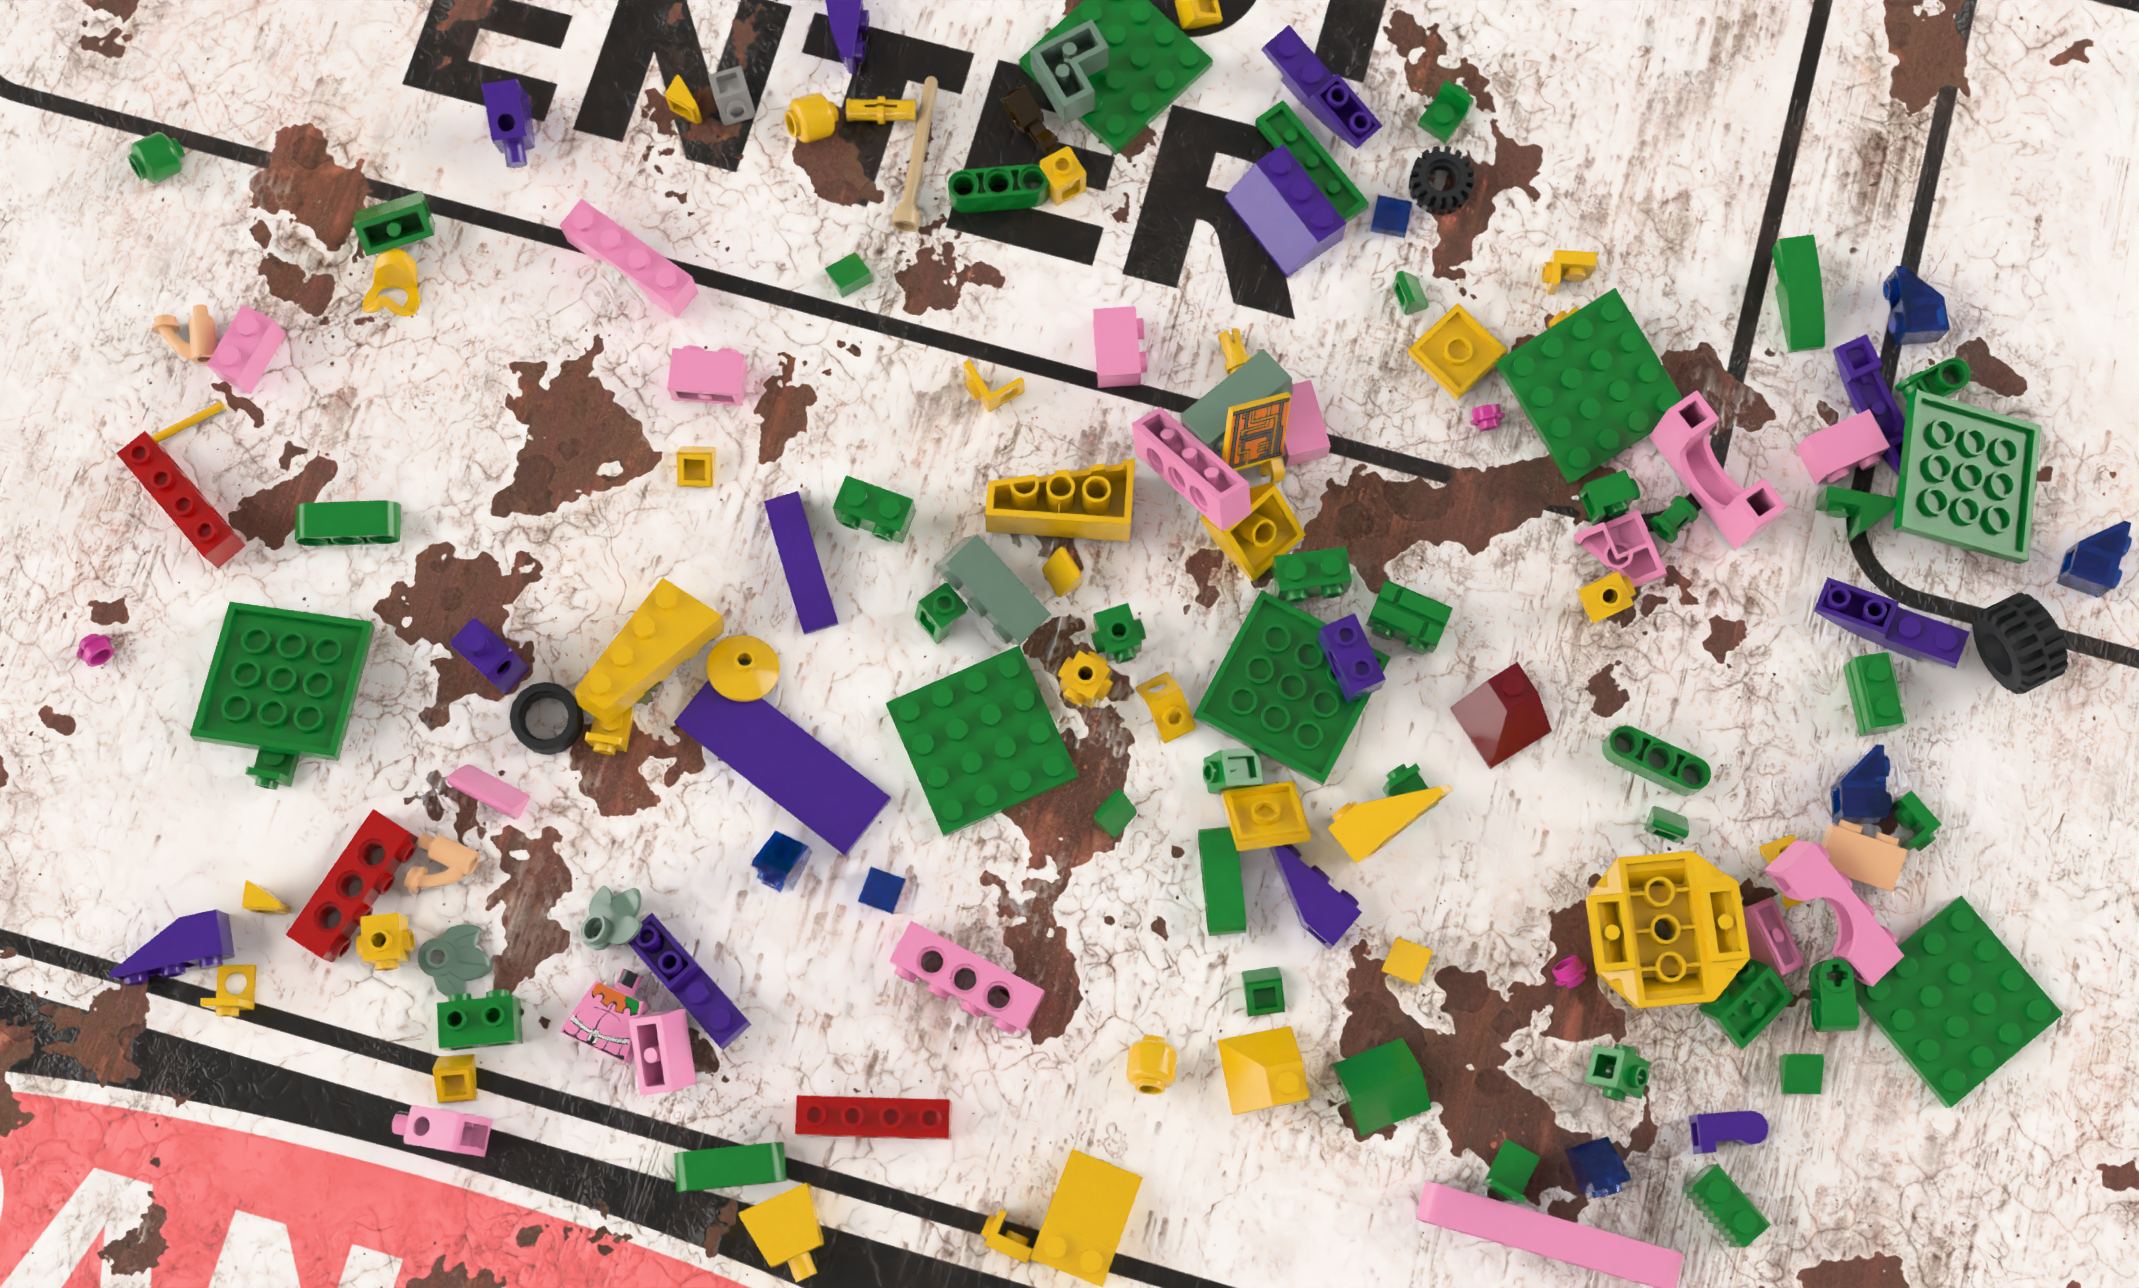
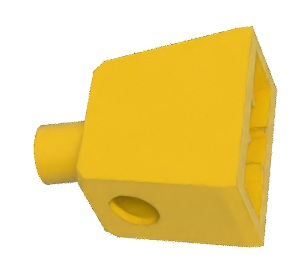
(787, 1229)

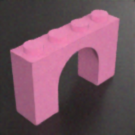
(1685, 445)

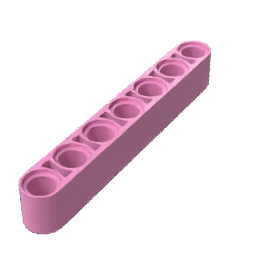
(1549, 1236)

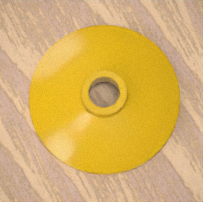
(740, 681)

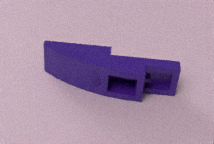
(846, 22)
(1319, 91)
(1890, 626)
(689, 982)

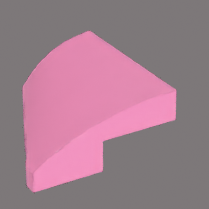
(1625, 547)

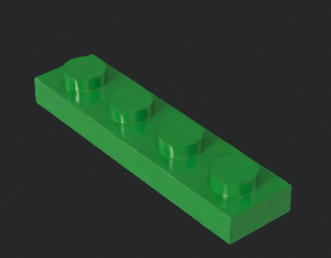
(1283, 126)

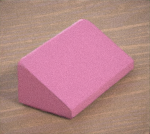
(489, 790)
(1770, 938)

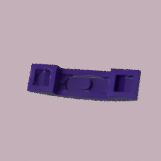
(1867, 390)
(800, 563)

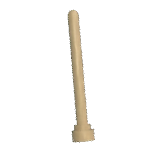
(906, 216)

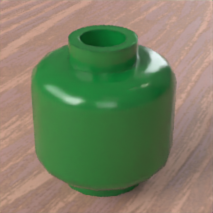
(156, 157)

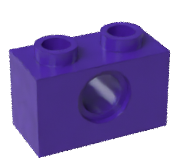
(1351, 658)

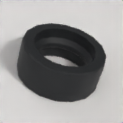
(524, 702)

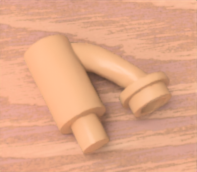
(201, 334)
(448, 852)

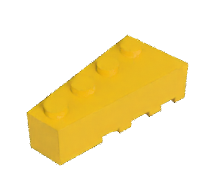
(1065, 504)
(646, 650)

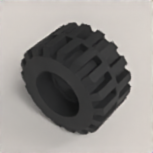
(2020, 643)

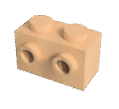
(1864, 858)

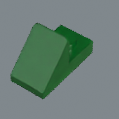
(1863, 507)

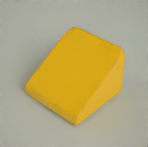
(1198, 13)
(681, 101)
(696, 466)
(1062, 572)
(261, 901)
(1407, 961)
(455, 1078)

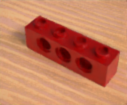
(181, 499)
(333, 893)
(873, 1117)

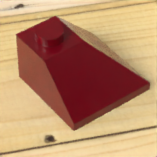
(1502, 715)

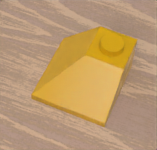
(1261, 535)
(1263, 1070)

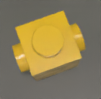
(1592, 596)

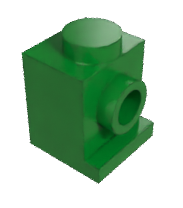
(1609, 496)

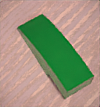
(1800, 292)

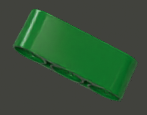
(983, 179)
(347, 523)
(1673, 757)
(1221, 882)
(730, 1167)

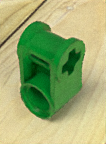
(1934, 382)
(1833, 1002)

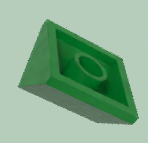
(1382, 1086)

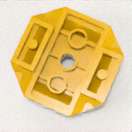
(1704, 923)

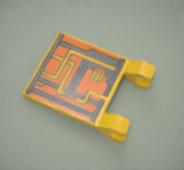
(1257, 435)

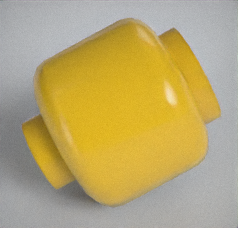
(811, 117)
(1151, 1065)

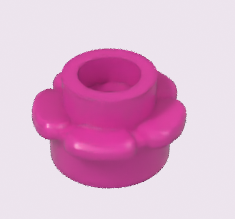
(1487, 417)
(95, 649)
(1570, 972)

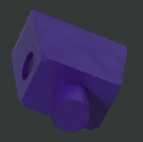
(509, 120)
(488, 653)

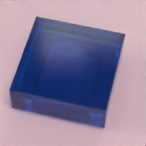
(1391, 216)
(882, 890)

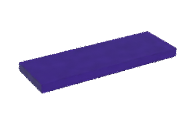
(786, 765)

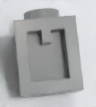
(732, 95)

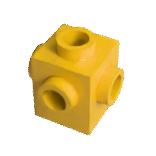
(1085, 691)
(385, 941)

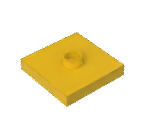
(1457, 352)
(1265, 816)

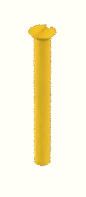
(189, 421)

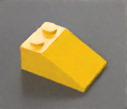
(1372, 824)
(1086, 1218)

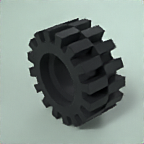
(1446, 162)

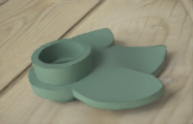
(612, 918)
(460, 962)

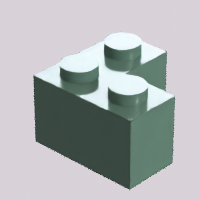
(1064, 66)

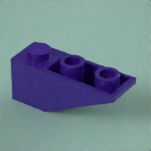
(1317, 904)
(188, 942)

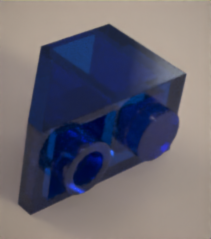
(1915, 307)
(2095, 561)
(1861, 791)
(781, 862)
(1597, 1167)

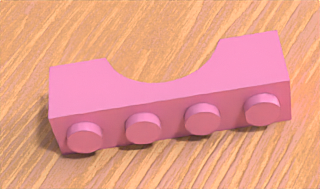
(649, 270)
(1807, 874)

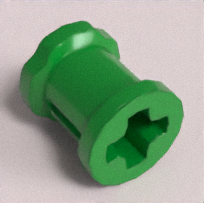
(1674, 519)

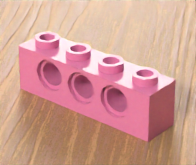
(1192, 468)
(920, 942)

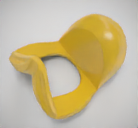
(393, 270)

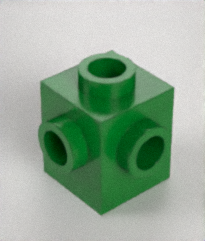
(1114, 622)
(1617, 1072)

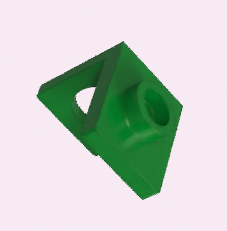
(1511, 1171)

